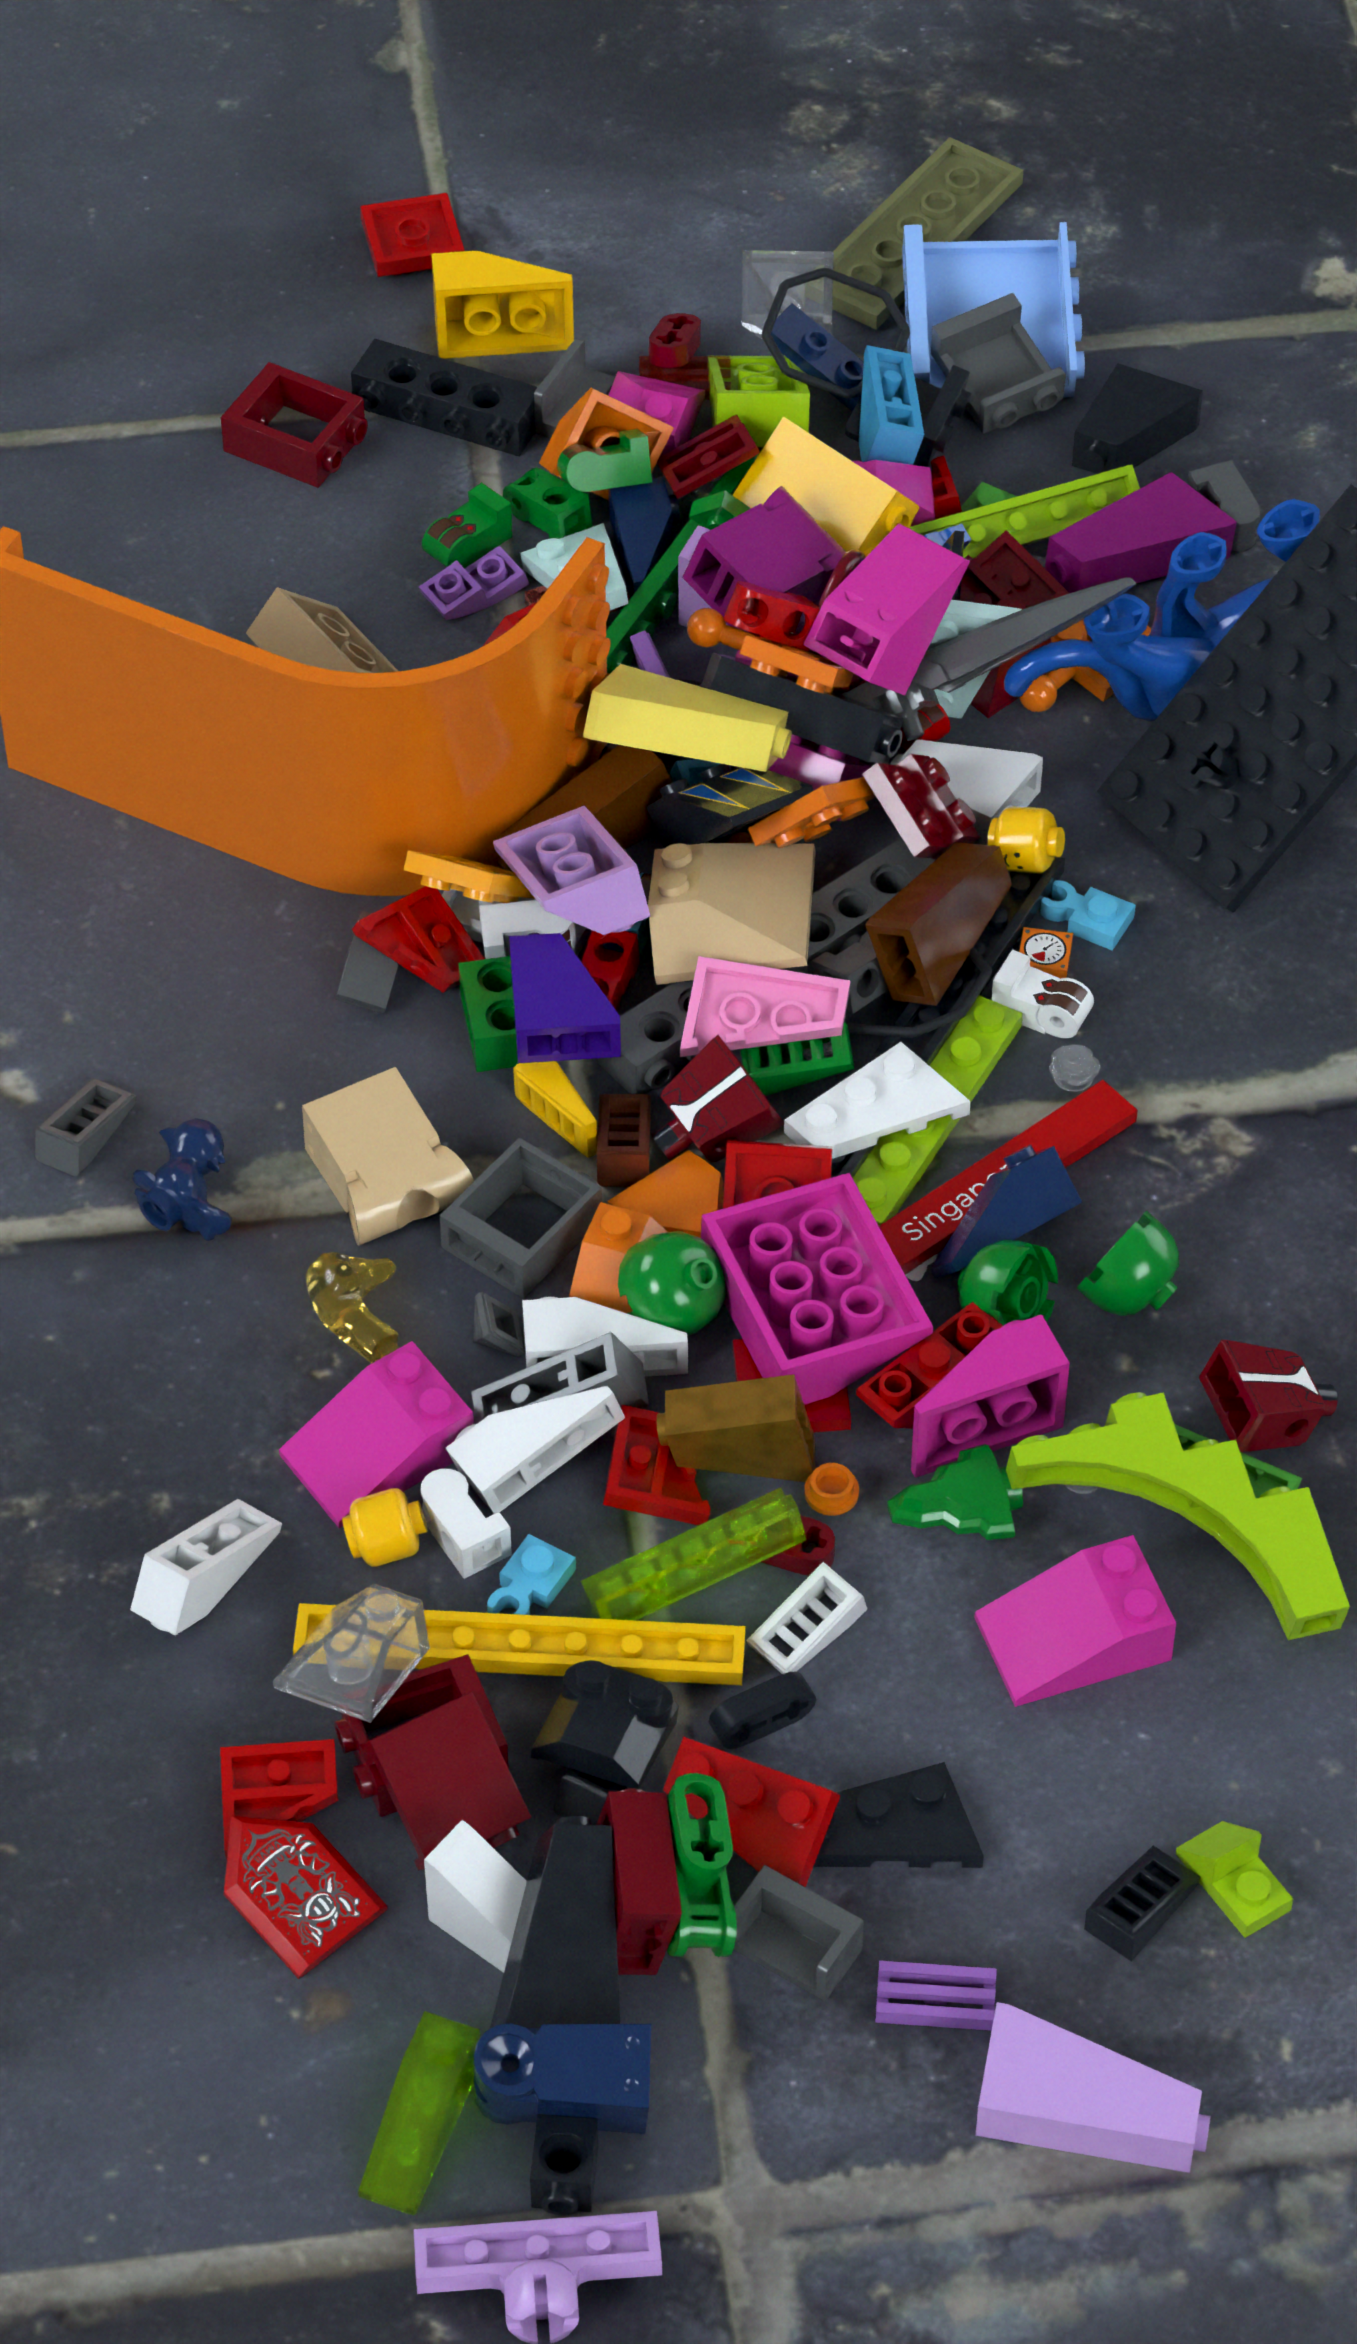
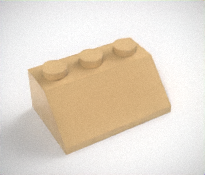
(314, 635)

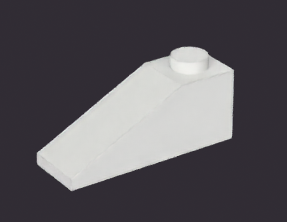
(564, 1323)
(526, 1444)
(200, 1565)

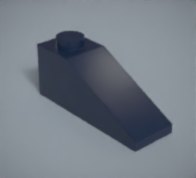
(642, 527)
(1010, 1205)

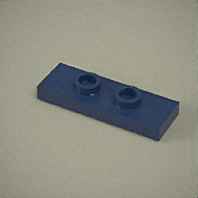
(817, 352)

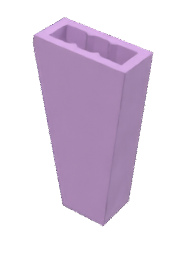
(1083, 2098)

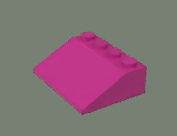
(814, 1285)

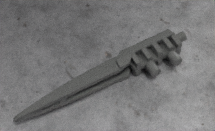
(984, 649)

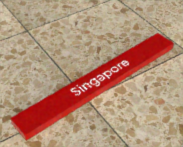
(1073, 1131)

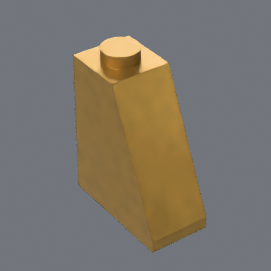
(740, 1428)

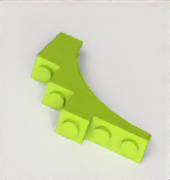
(1207, 1484)

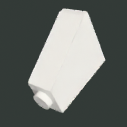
(984, 778)
(474, 1893)

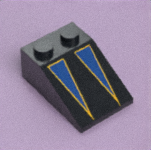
(721, 804)

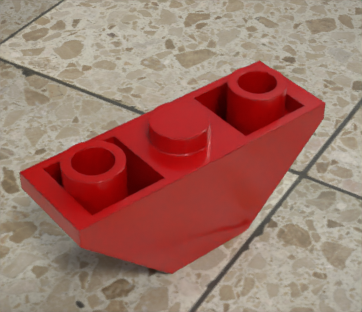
(914, 1373)

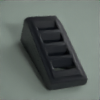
(1118, 1932)

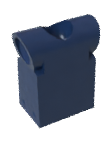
(565, 2072)

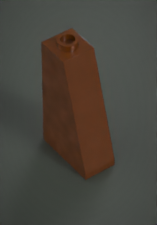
(613, 791)
(937, 921)

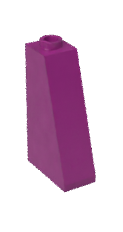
(1134, 535)

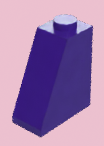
(558, 1004)

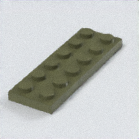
(946, 196)

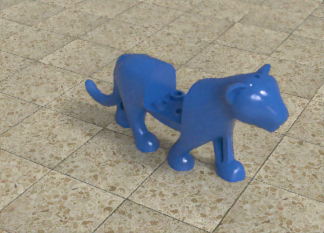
(1154, 668)

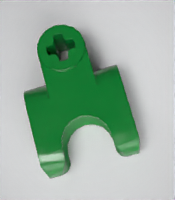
(701, 1857)

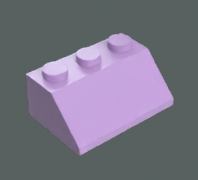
(577, 871)

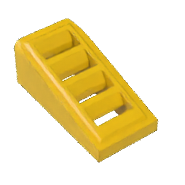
(556, 1102)

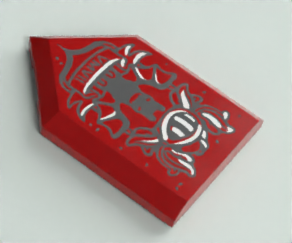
(296, 1890)

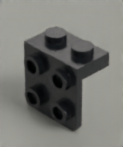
(937, 411)

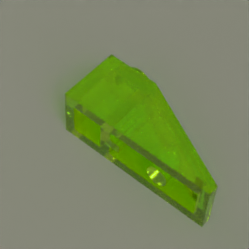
(420, 2112)

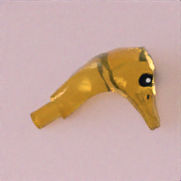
(336, 1293)

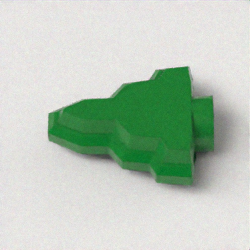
(962, 1496)

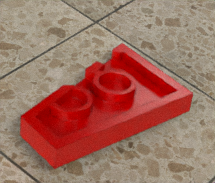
(770, 1813)

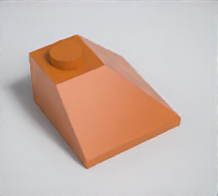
(597, 423)
(602, 1251)

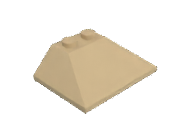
(729, 906)

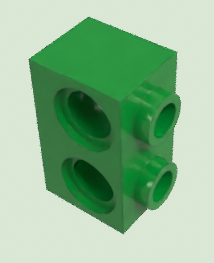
(489, 1012)

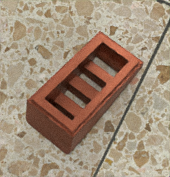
(623, 1142)

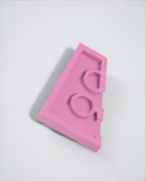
(760, 1006)

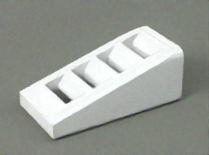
(807, 1595)

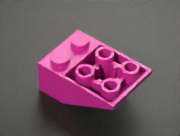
(888, 609)

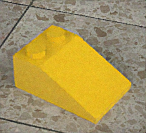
(499, 306)

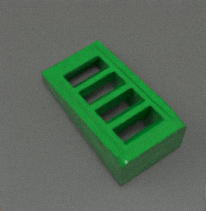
(798, 1072)

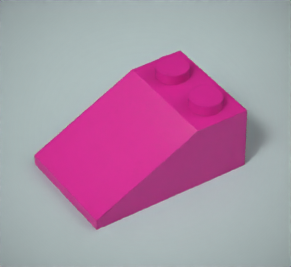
(994, 1397)
(378, 1432)
(1079, 1623)

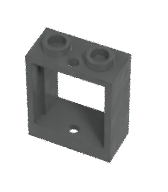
(496, 1254)

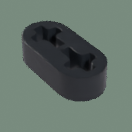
(762, 1710)

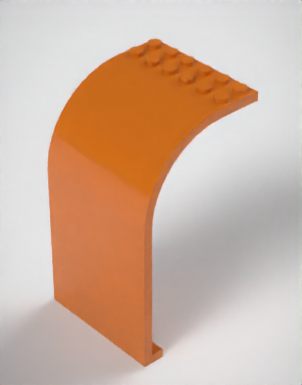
(290, 758)

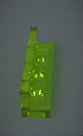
(696, 1558)

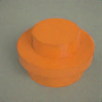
(831, 1489)

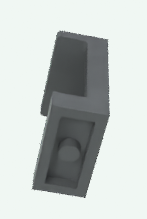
(1003, 362)

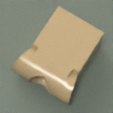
(381, 1155)

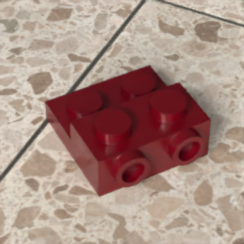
(922, 805)

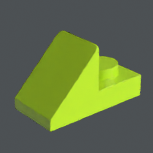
(1236, 1876)

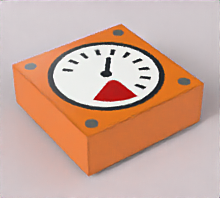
(1047, 950)

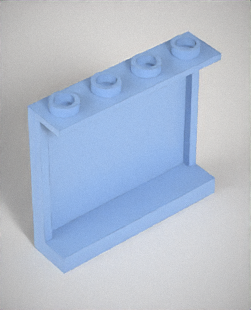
(964, 275)

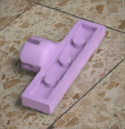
(538, 2263)

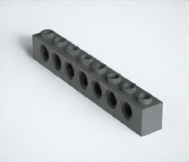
(838, 919)

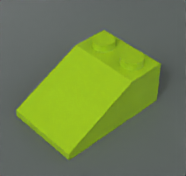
(758, 395)

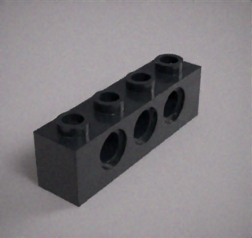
(445, 397)

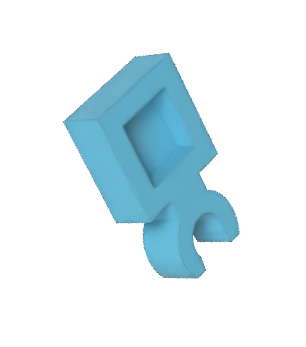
(1092, 917)
(532, 1575)

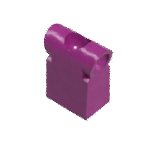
(766, 546)

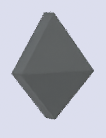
(497, 1326)

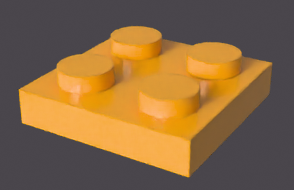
(468, 876)

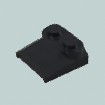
(607, 1723)

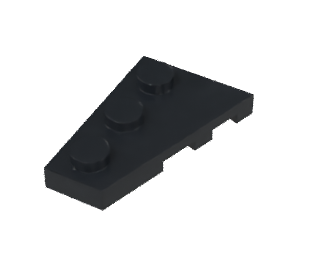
(901, 1819)

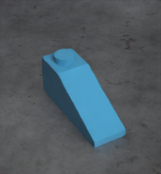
(889, 408)

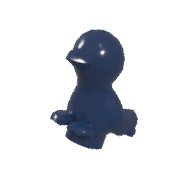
(178, 1186)

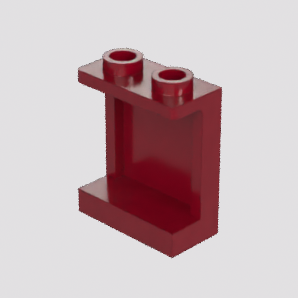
(447, 1772)

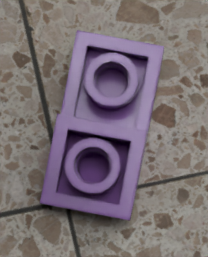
(463, 591)

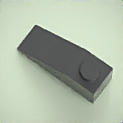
(582, 1368)

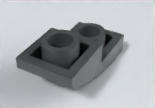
(366, 975)

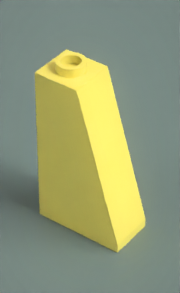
(685, 720)

